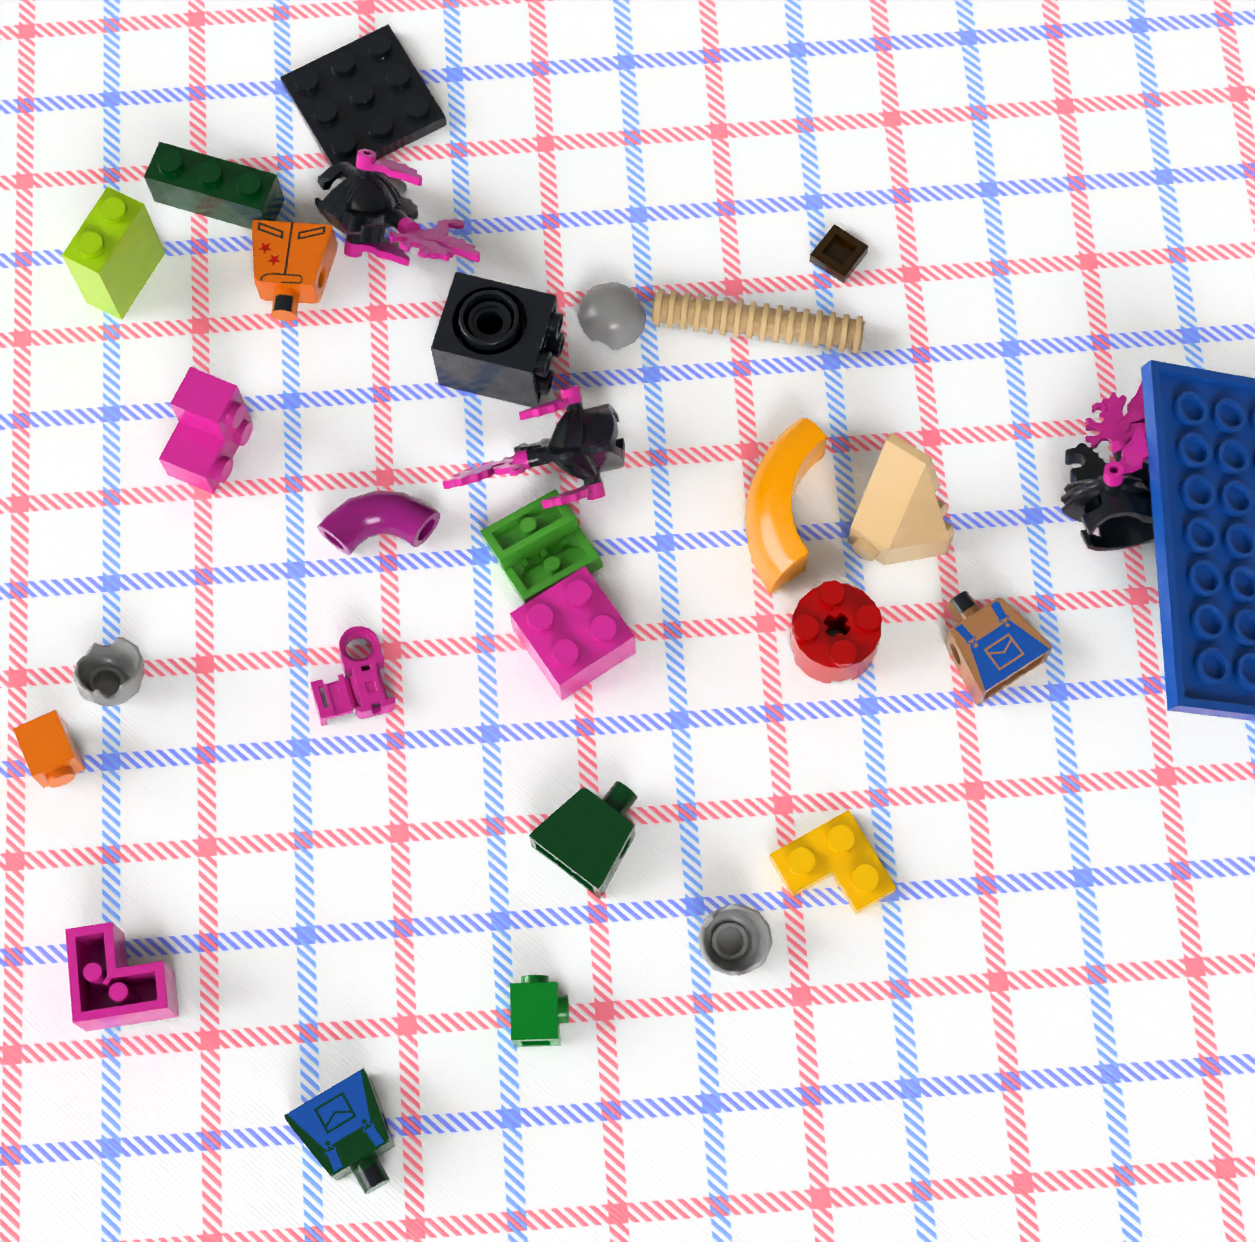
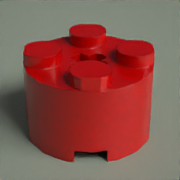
(841, 609)

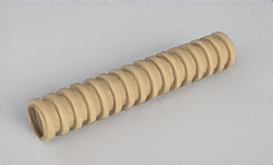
(757, 321)

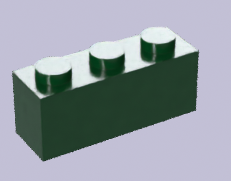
(213, 186)

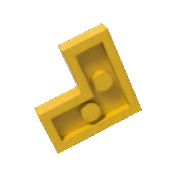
(839, 851)

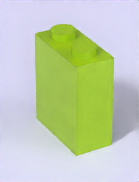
(114, 253)

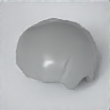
(612, 315)
(110, 673)
(735, 940)

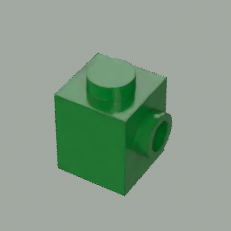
(537, 1012)

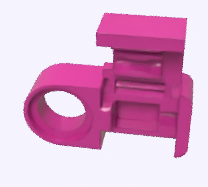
(362, 687)

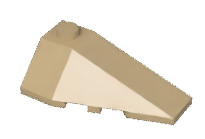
(900, 510)

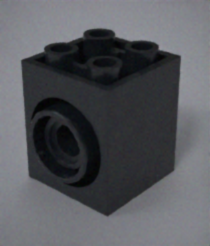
(497, 340)

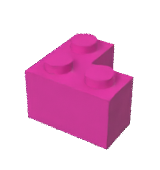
(208, 430)
(108, 990)

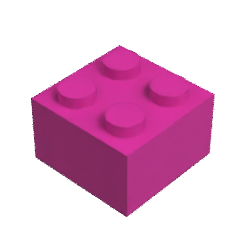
(573, 633)

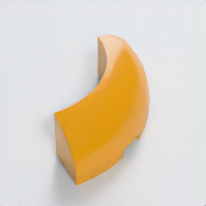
(768, 516)

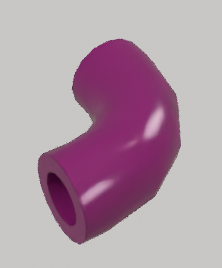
(379, 514)

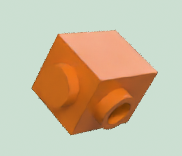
(49, 750)

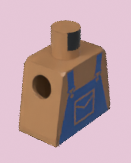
(992, 645)

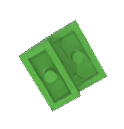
(540, 547)

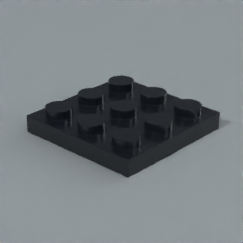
(363, 98)

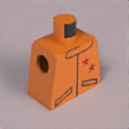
(291, 263)

